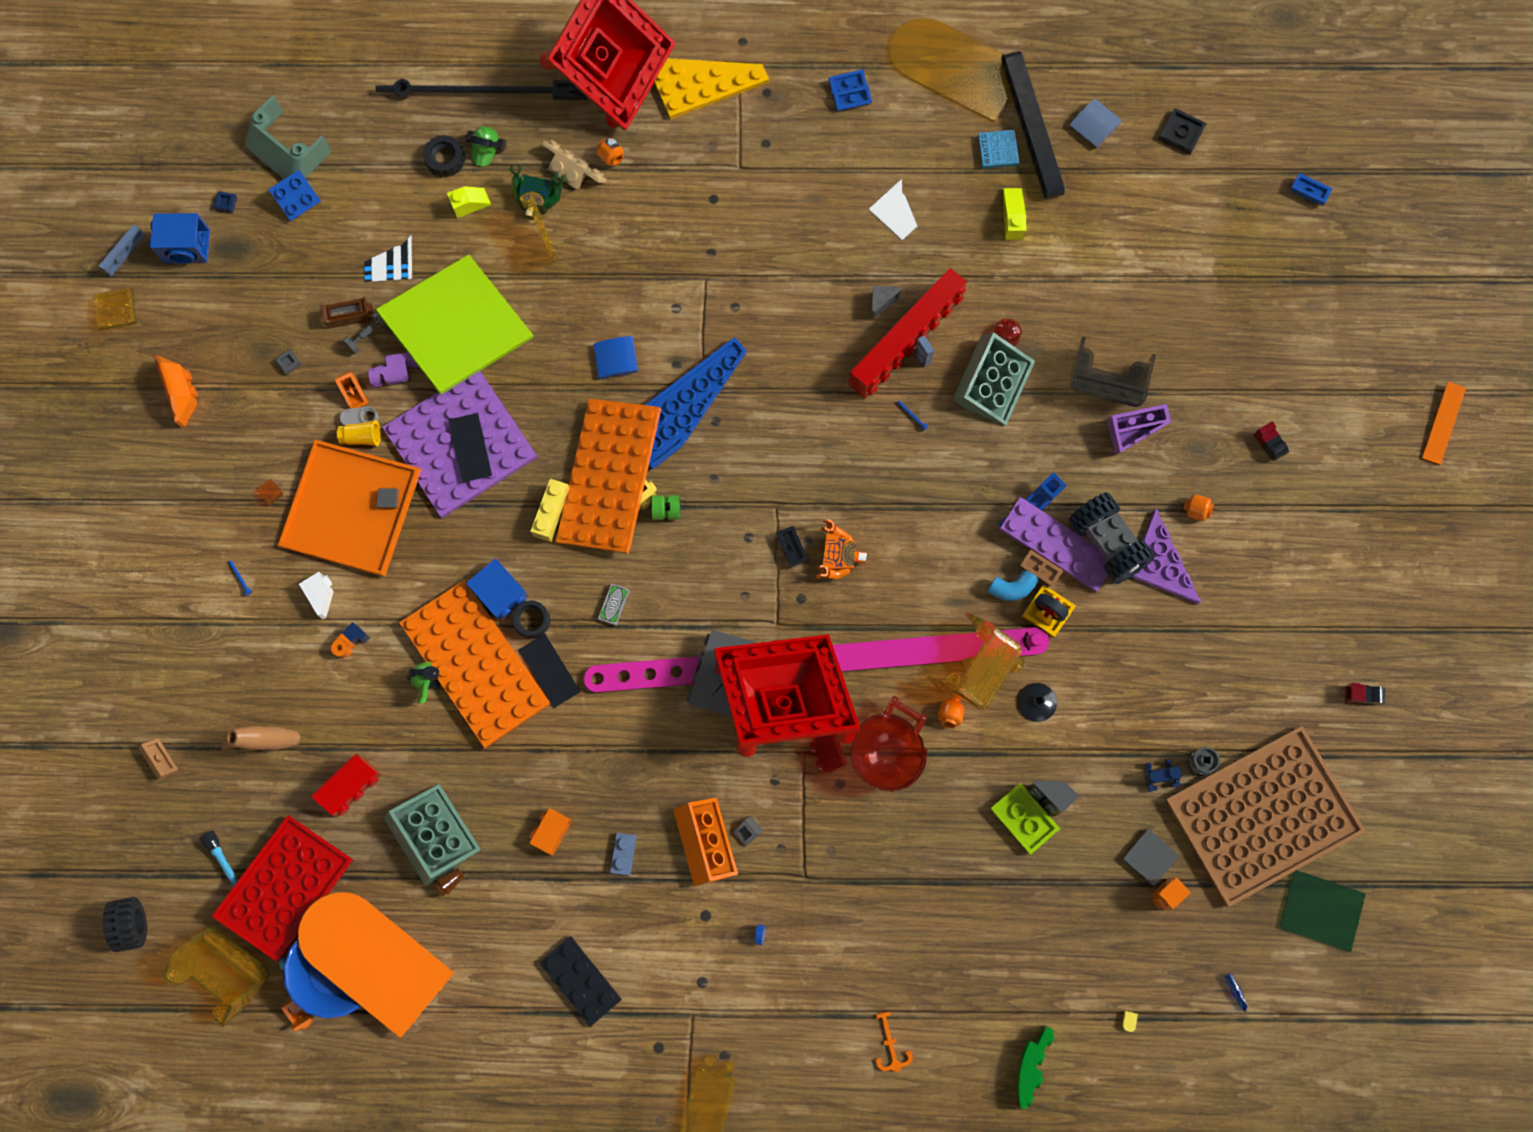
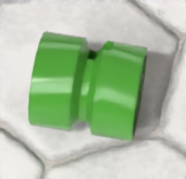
(659, 507)

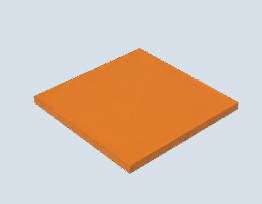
(338, 509)

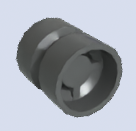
(1203, 761)

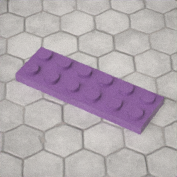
(1055, 543)

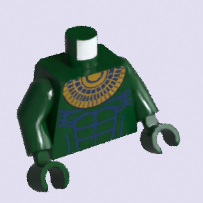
(545, 191)

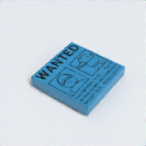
(998, 149)

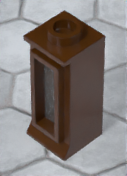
(347, 313)

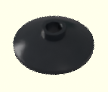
(1030, 708)

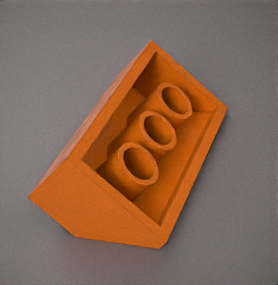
(705, 841)

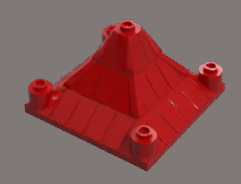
(610, 56)
(785, 692)

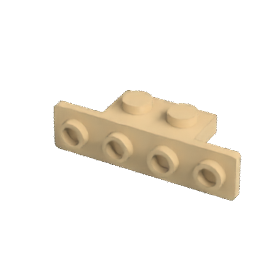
(567, 165)

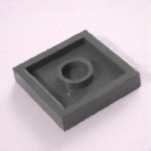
(1150, 857)

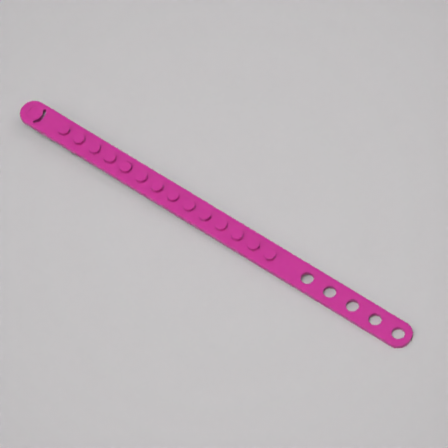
(850, 658)

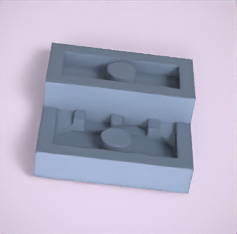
(1095, 123)

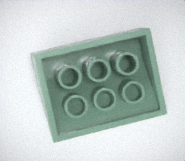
(993, 379)
(431, 834)

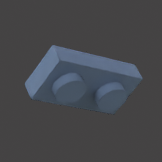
(924, 351)
(623, 854)

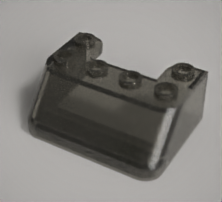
(1122, 389)

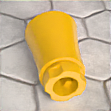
(360, 434)

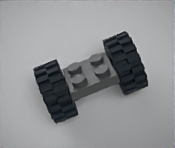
(1112, 537)

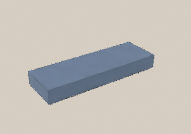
(122, 250)

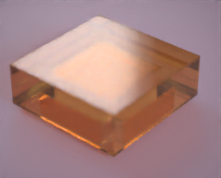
(270, 492)

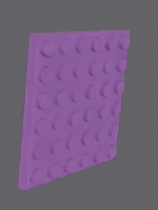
(427, 442)

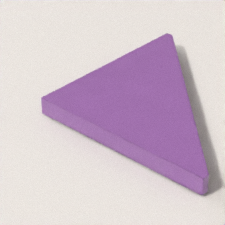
(1166, 570)

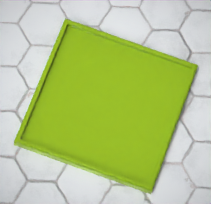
(454, 324)

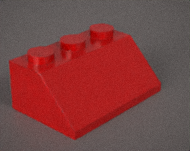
(346, 785)

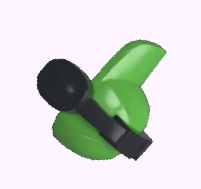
(484, 144)
(424, 677)

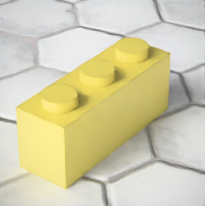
(550, 510)

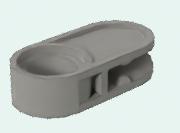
(356, 415)

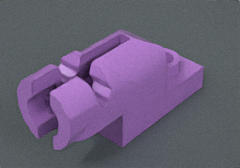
(395, 371)

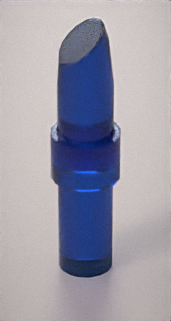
(1236, 991)

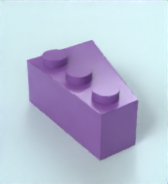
(1134, 426)

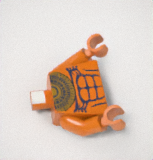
(839, 553)

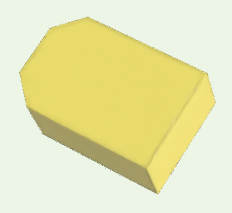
(1129, 1021)

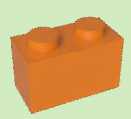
(550, 831)
(1169, 894)

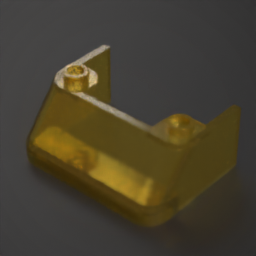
(987, 670)

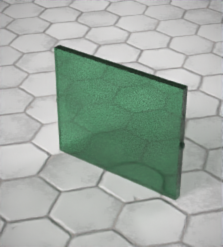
(1322, 910)

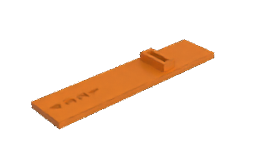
(1443, 423)

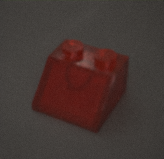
(829, 754)

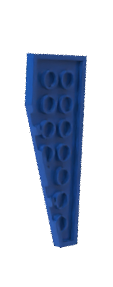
(690, 398)

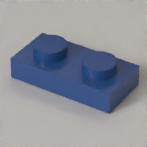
(1311, 189)

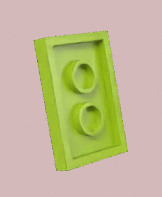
(1025, 818)

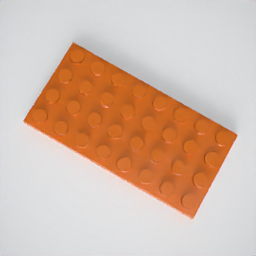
(608, 475)
(475, 664)

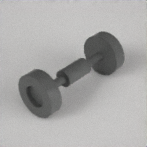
(364, 333)

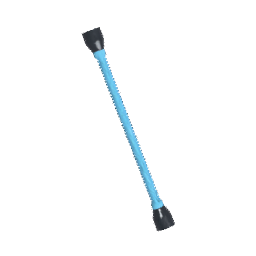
(211, 843)

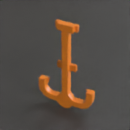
(895, 1065)

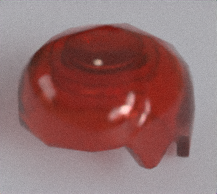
(1009, 330)

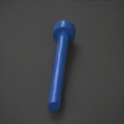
(923, 426)
(247, 591)

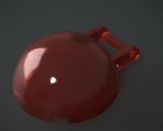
(889, 749)

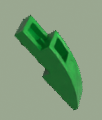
(1028, 1075)

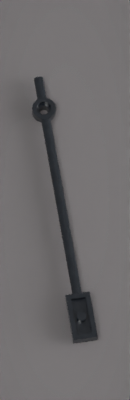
(561, 89)

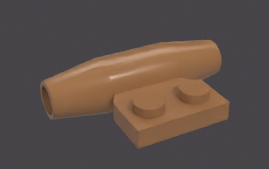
(260, 738)

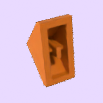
(351, 390)

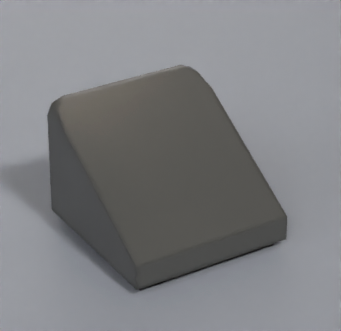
(747, 831)

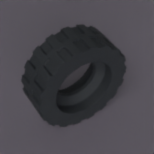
(444, 142)

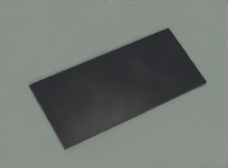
(470, 447)
(549, 671)

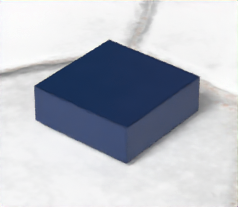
(225, 202)

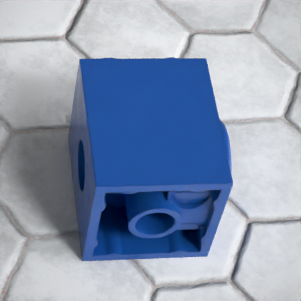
(180, 238)

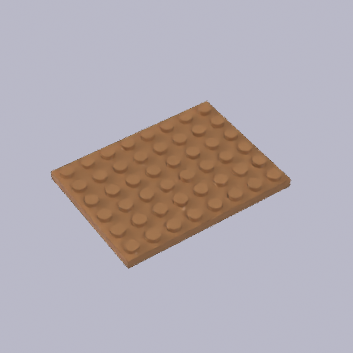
(1265, 816)

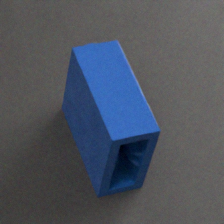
(497, 589)

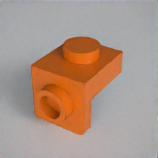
(297, 1016)

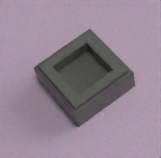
(288, 362)
(387, 498)

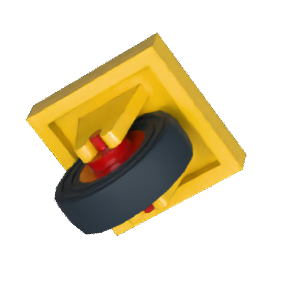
(1048, 611)

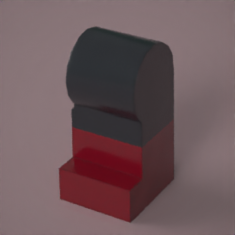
(1271, 441)
(1364, 694)

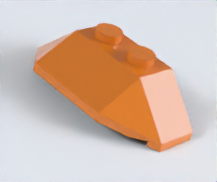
(178, 389)

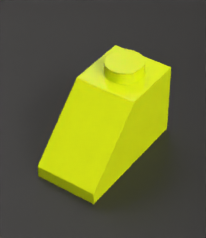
(468, 200)

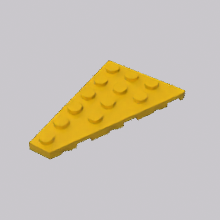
(698, 83)

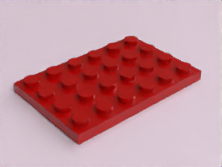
(280, 886)

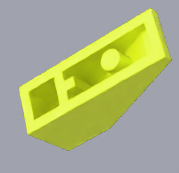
(1014, 214)

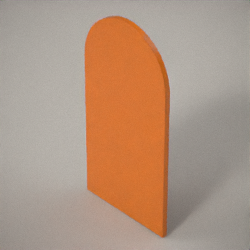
(371, 959)

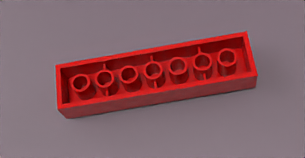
(904, 335)

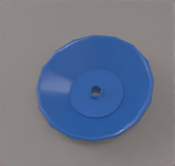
(312, 989)

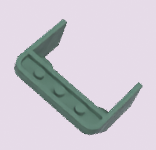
(273, 153)

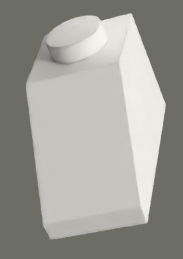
(319, 593)

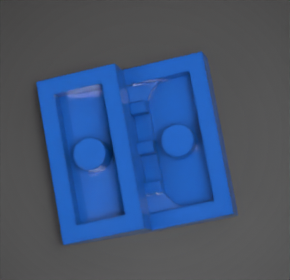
(850, 90)
(615, 357)

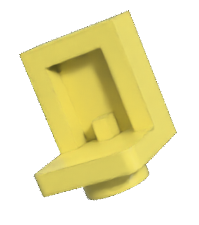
(646, 499)

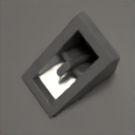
(883, 297)

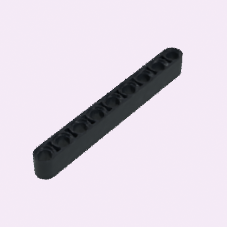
(1033, 125)

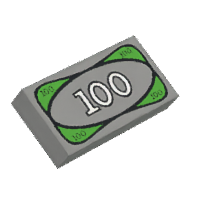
(613, 604)

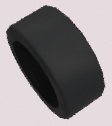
(531, 605)

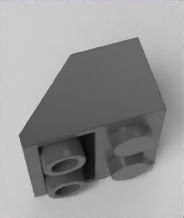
(1054, 795)

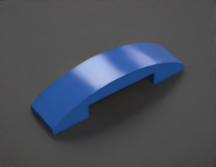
(1045, 493)

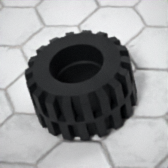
(124, 924)

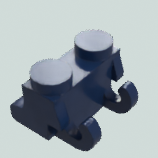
(1162, 775)

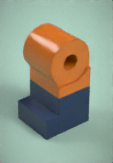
(348, 640)

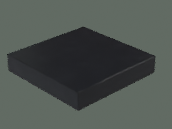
(1182, 131)

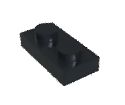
(792, 547)

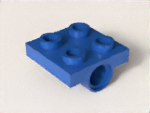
(294, 195)

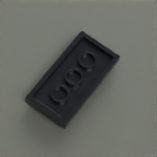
(580, 981)

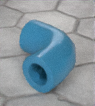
(1013, 590)

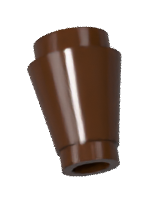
(448, 882)

